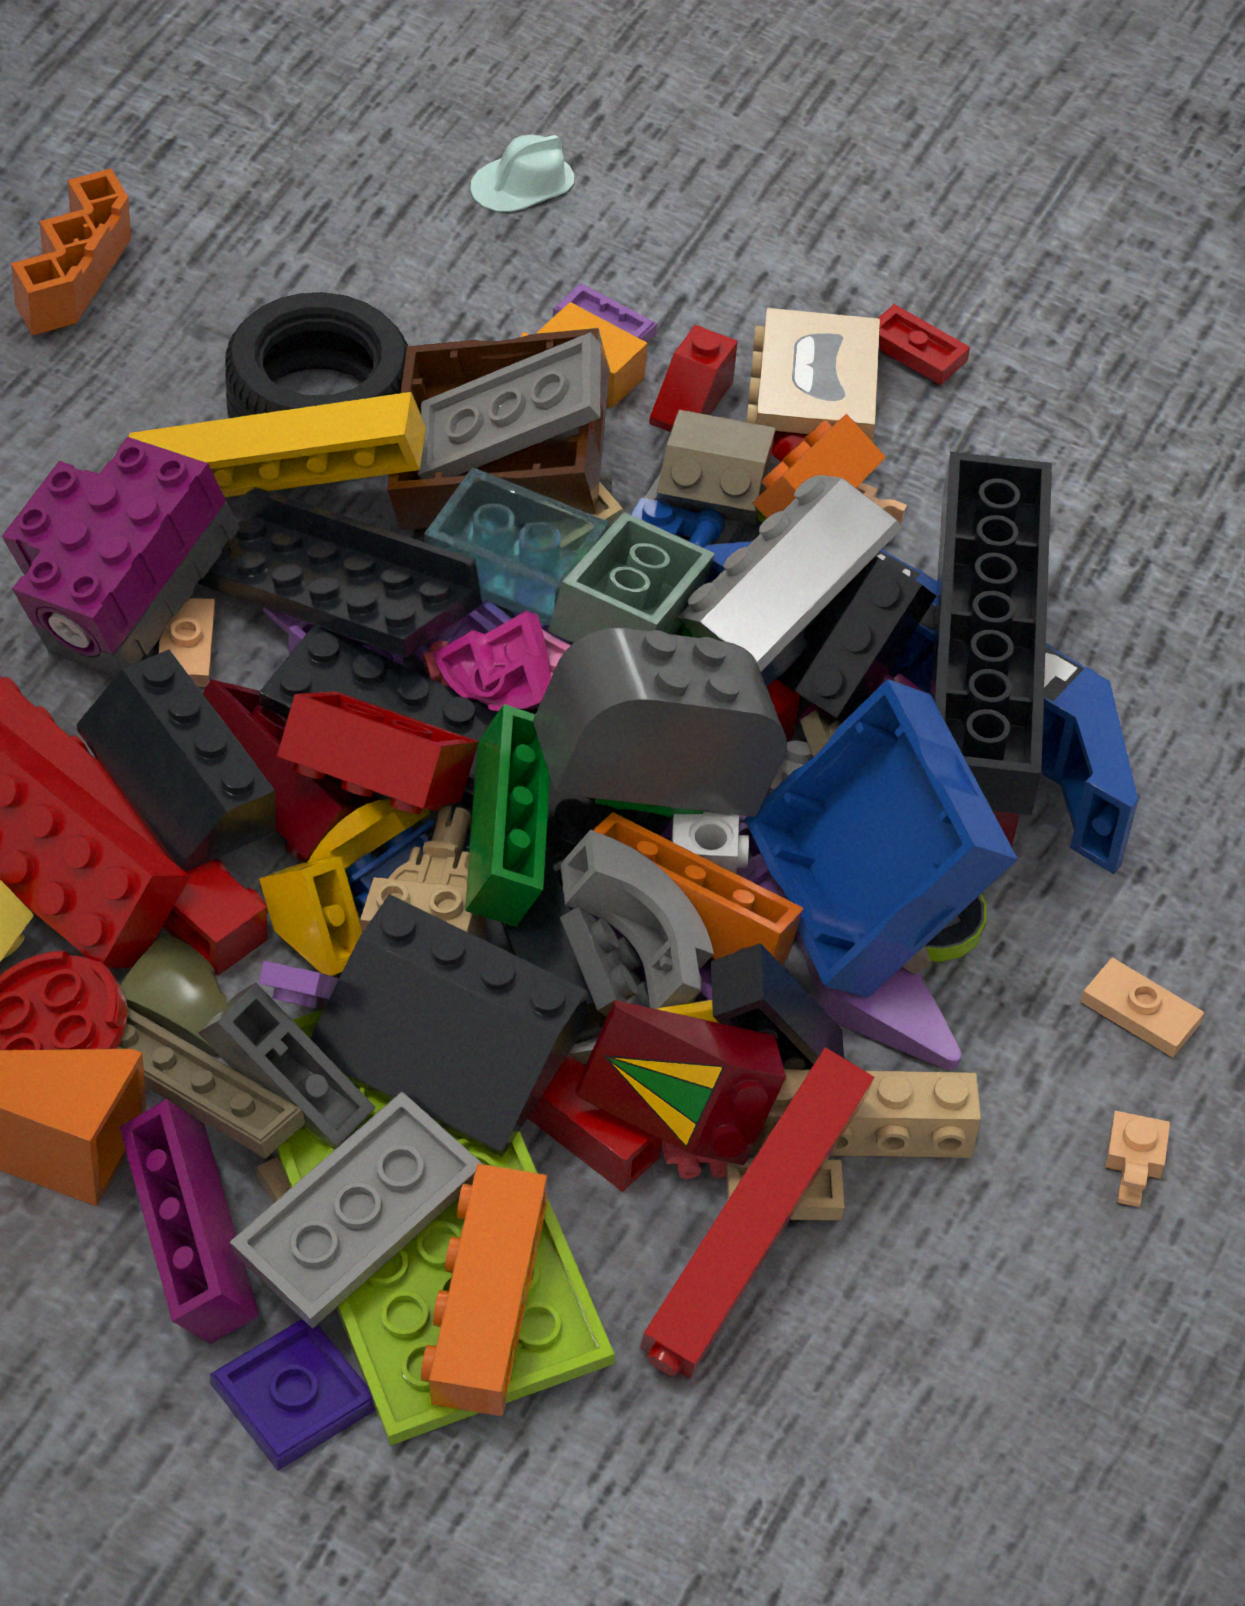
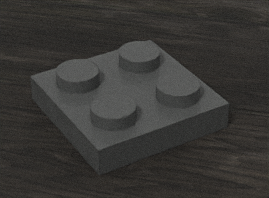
(605, 961)

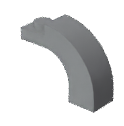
(646, 908)

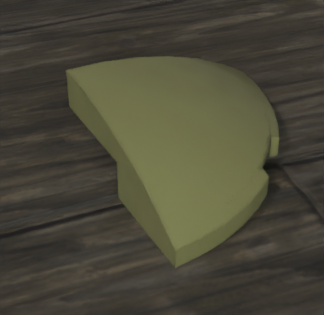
(175, 989)

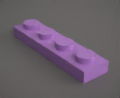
(298, 985)

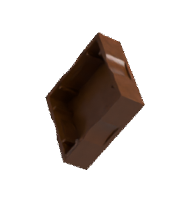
(557, 468)

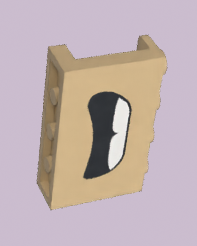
(813, 371)

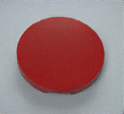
(60, 1004)

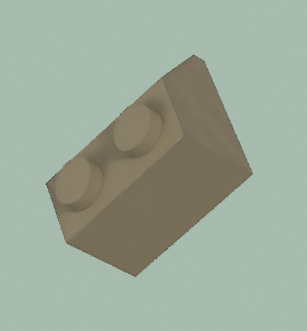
(715, 465)

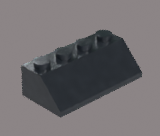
(178, 763)

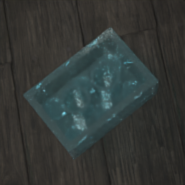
(517, 539)

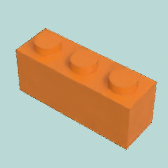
(826, 451)

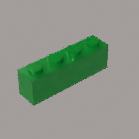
(508, 819)

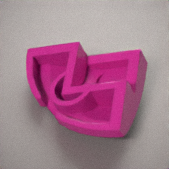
(499, 666)

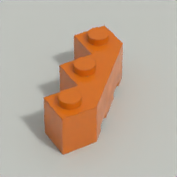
(75, 254)

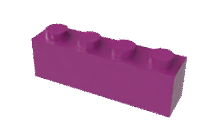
(188, 1222)

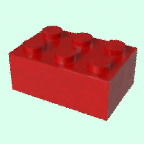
(376, 751)

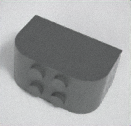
(661, 722)

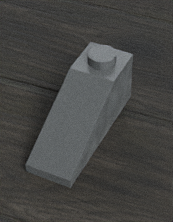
(274, 1052)

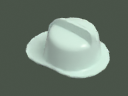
(524, 176)

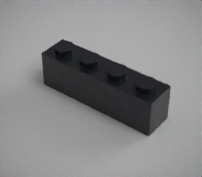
(544, 942)

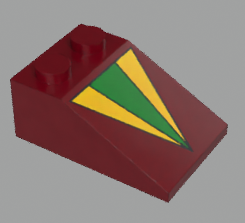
(684, 1079)

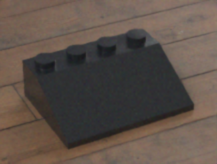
(449, 1024)

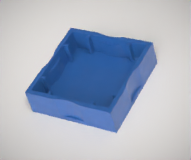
(880, 839)

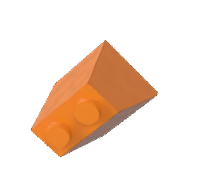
(66, 1116)

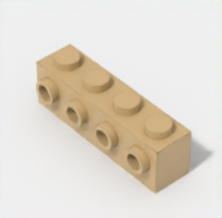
(901, 1115)

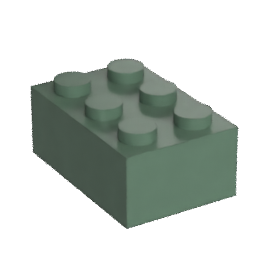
(630, 581)

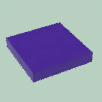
(293, 1392)

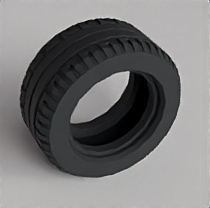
(311, 333)

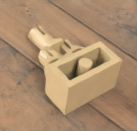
(436, 880)

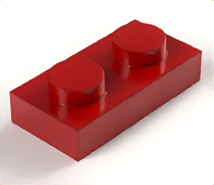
(920, 345)

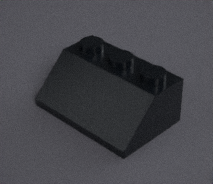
(858, 638)

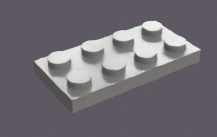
(512, 408)
(356, 1209)

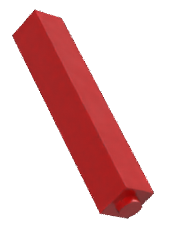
(593, 1135)
(755, 1215)

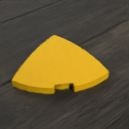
(364, 831)

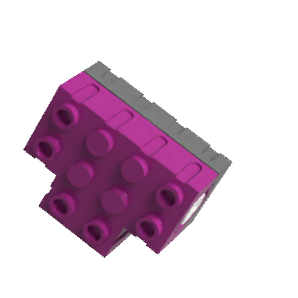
(117, 551)

